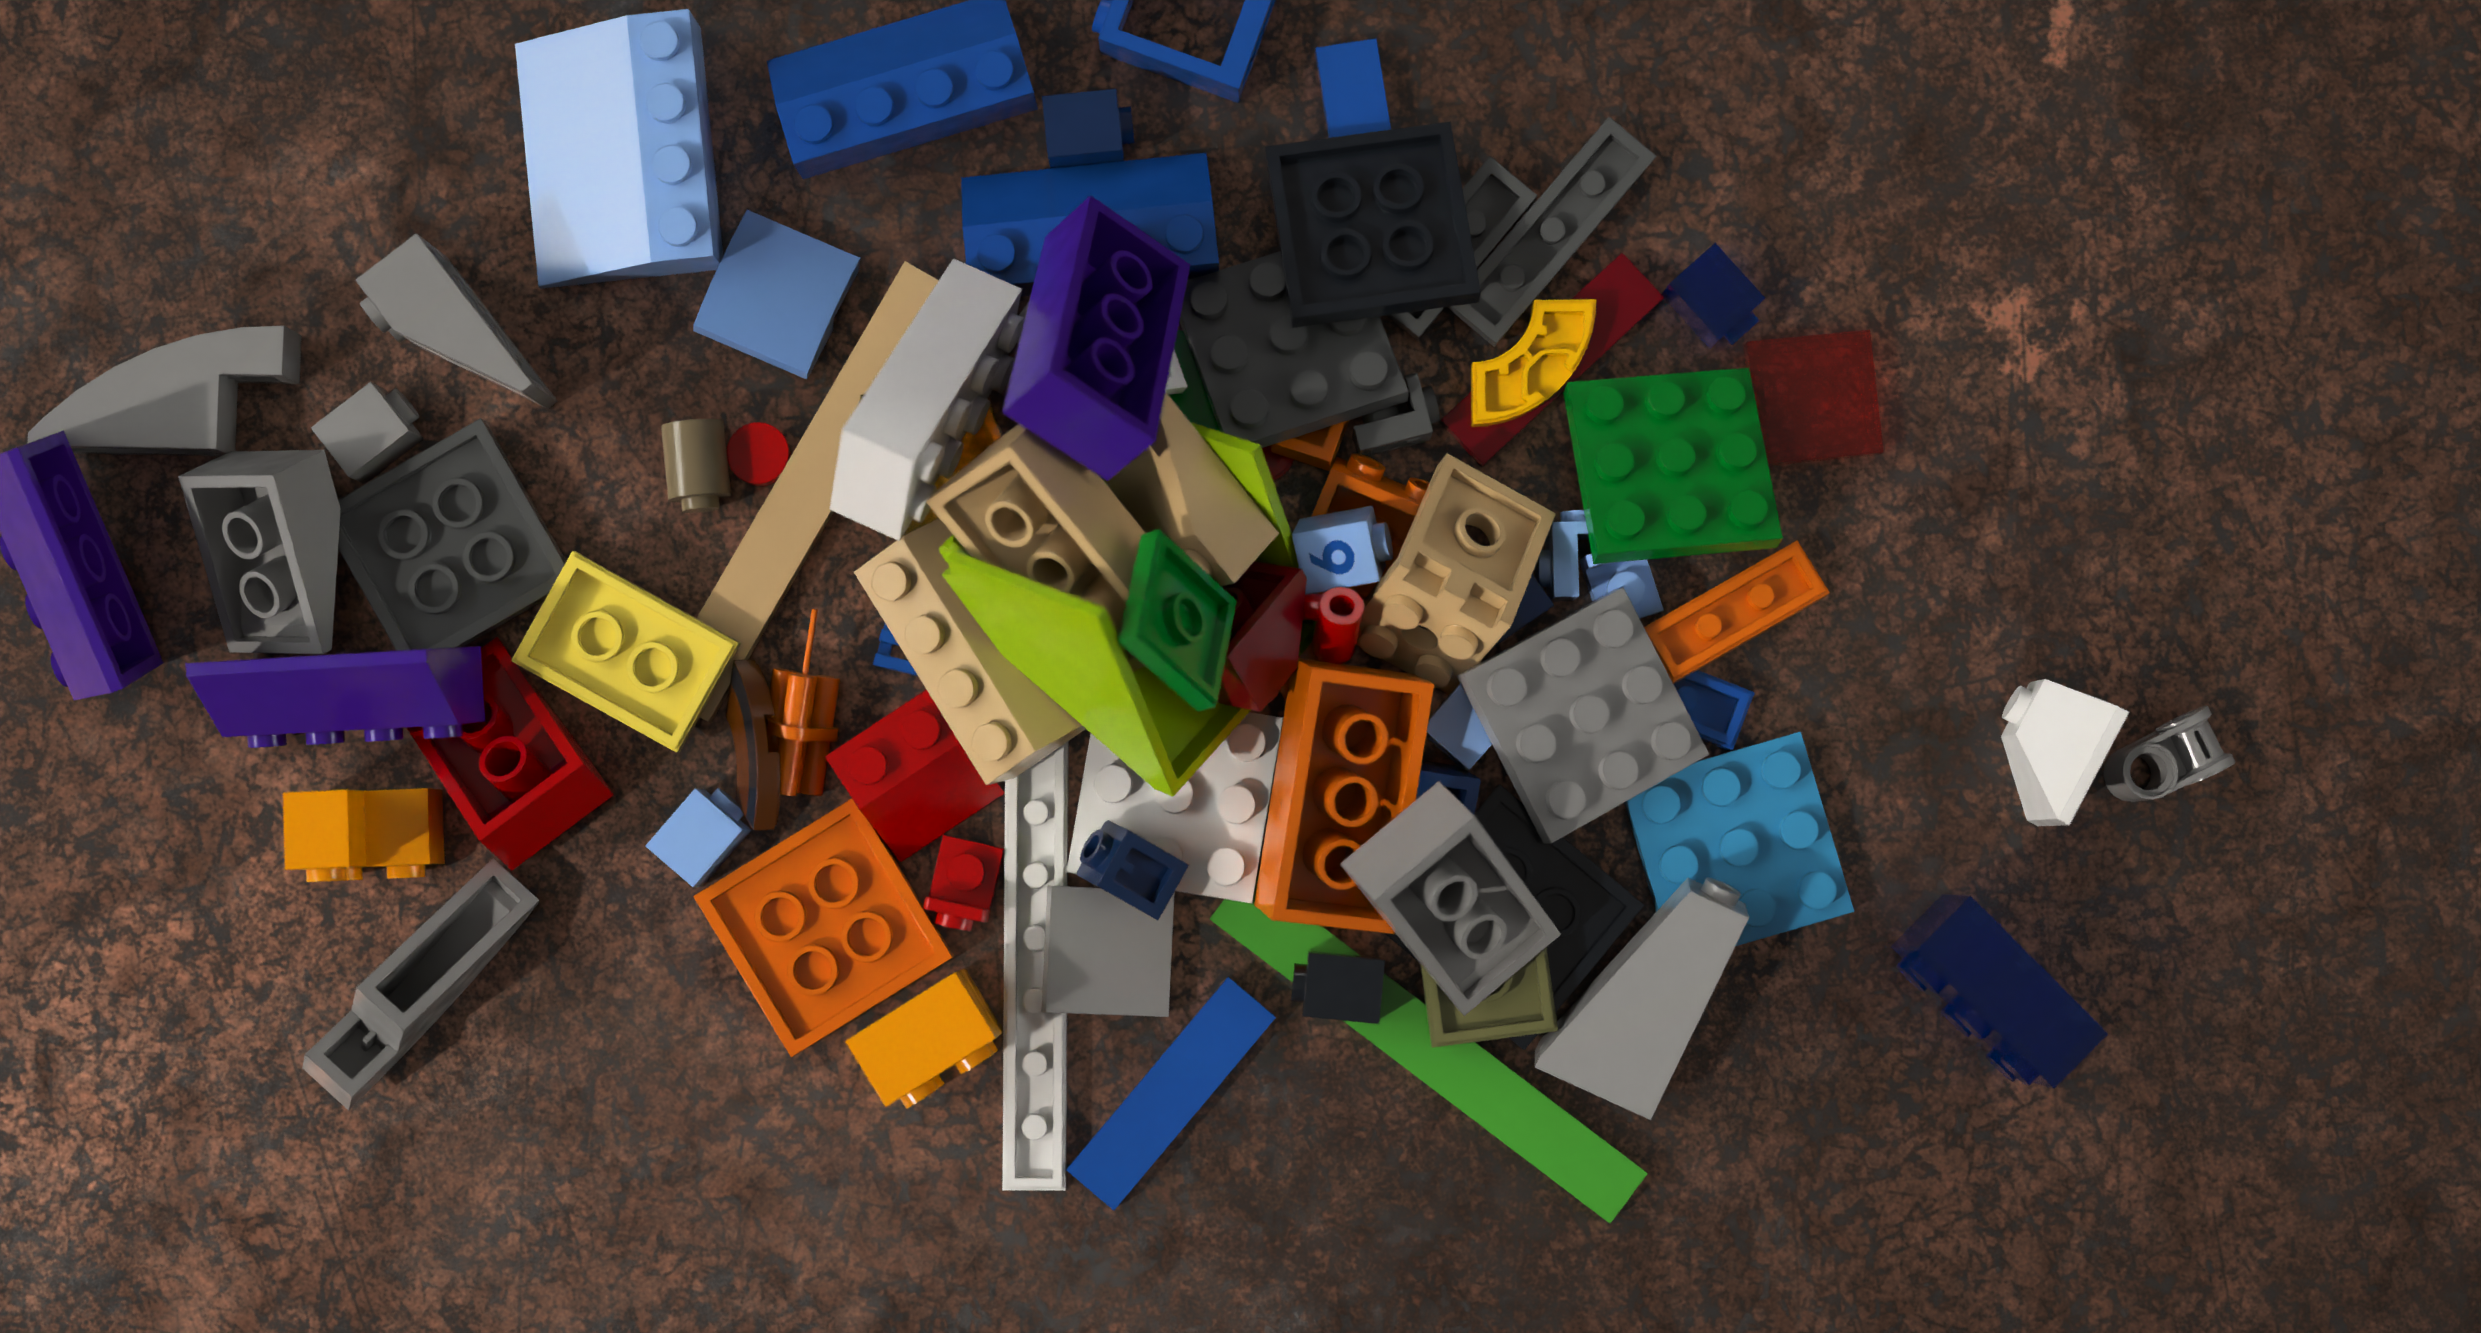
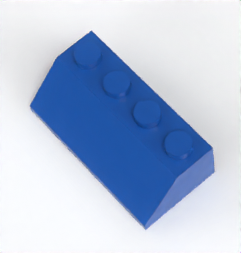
(900, 85)
(1014, 211)

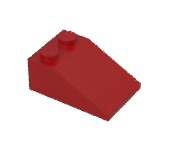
(520, 770)

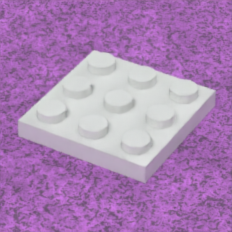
(1209, 824)

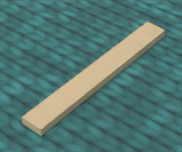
(802, 495)

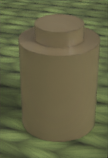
(696, 463)

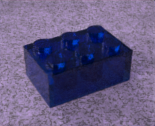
(1996, 992)

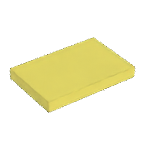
(625, 651)

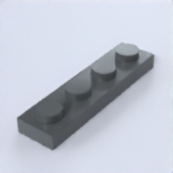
(1554, 229)

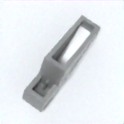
(175, 395)
(419, 983)

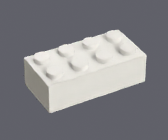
(927, 400)

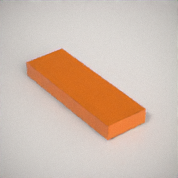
(1736, 611)

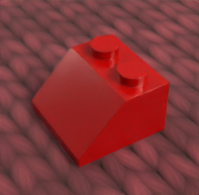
(911, 777)

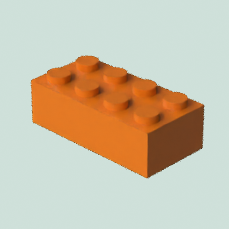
(1340, 777)

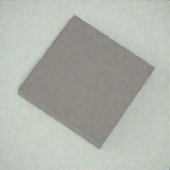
(1105, 955)

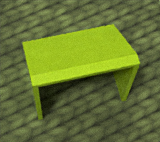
(1076, 654)

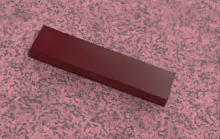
(1621, 302)

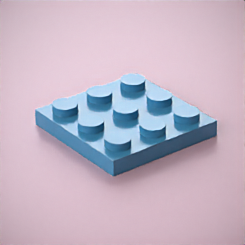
(1750, 824)

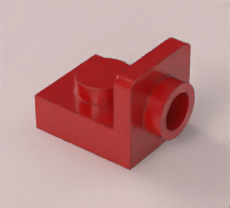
(964, 882)

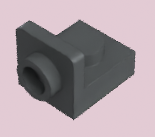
(1390, 430)

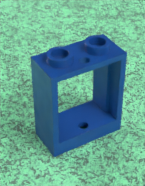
(1223, 80)

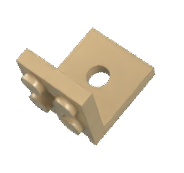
(1450, 581)

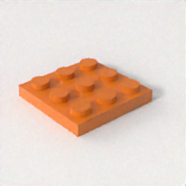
(823, 927)

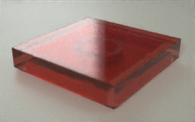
(1816, 396)

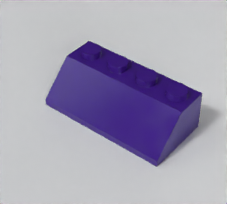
(71, 571)
(342, 694)

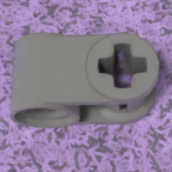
(2177, 756)

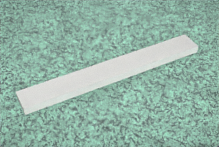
(1031, 1038)

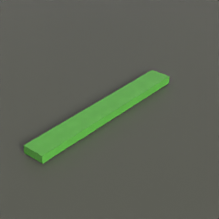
(1459, 1072)

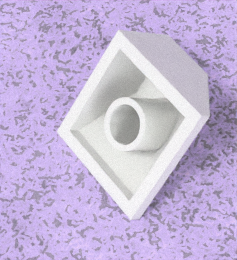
(2056, 747)

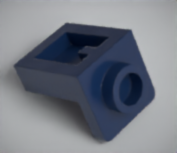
(1131, 868)

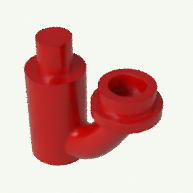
(1337, 624)

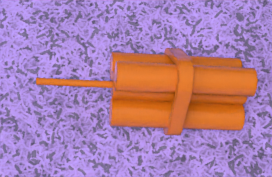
(802, 724)

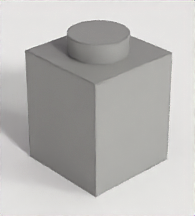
(369, 431)

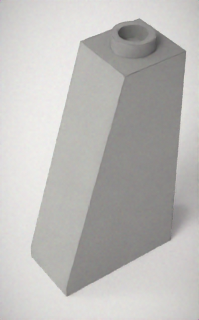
(1644, 1006)

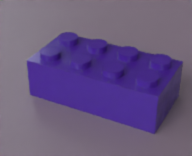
(1098, 339)

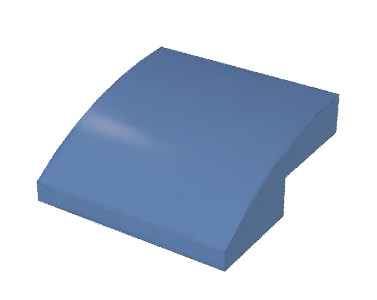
(776, 294)

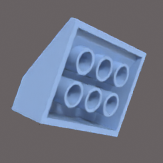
(619, 150)

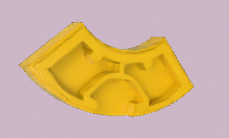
(1535, 365)

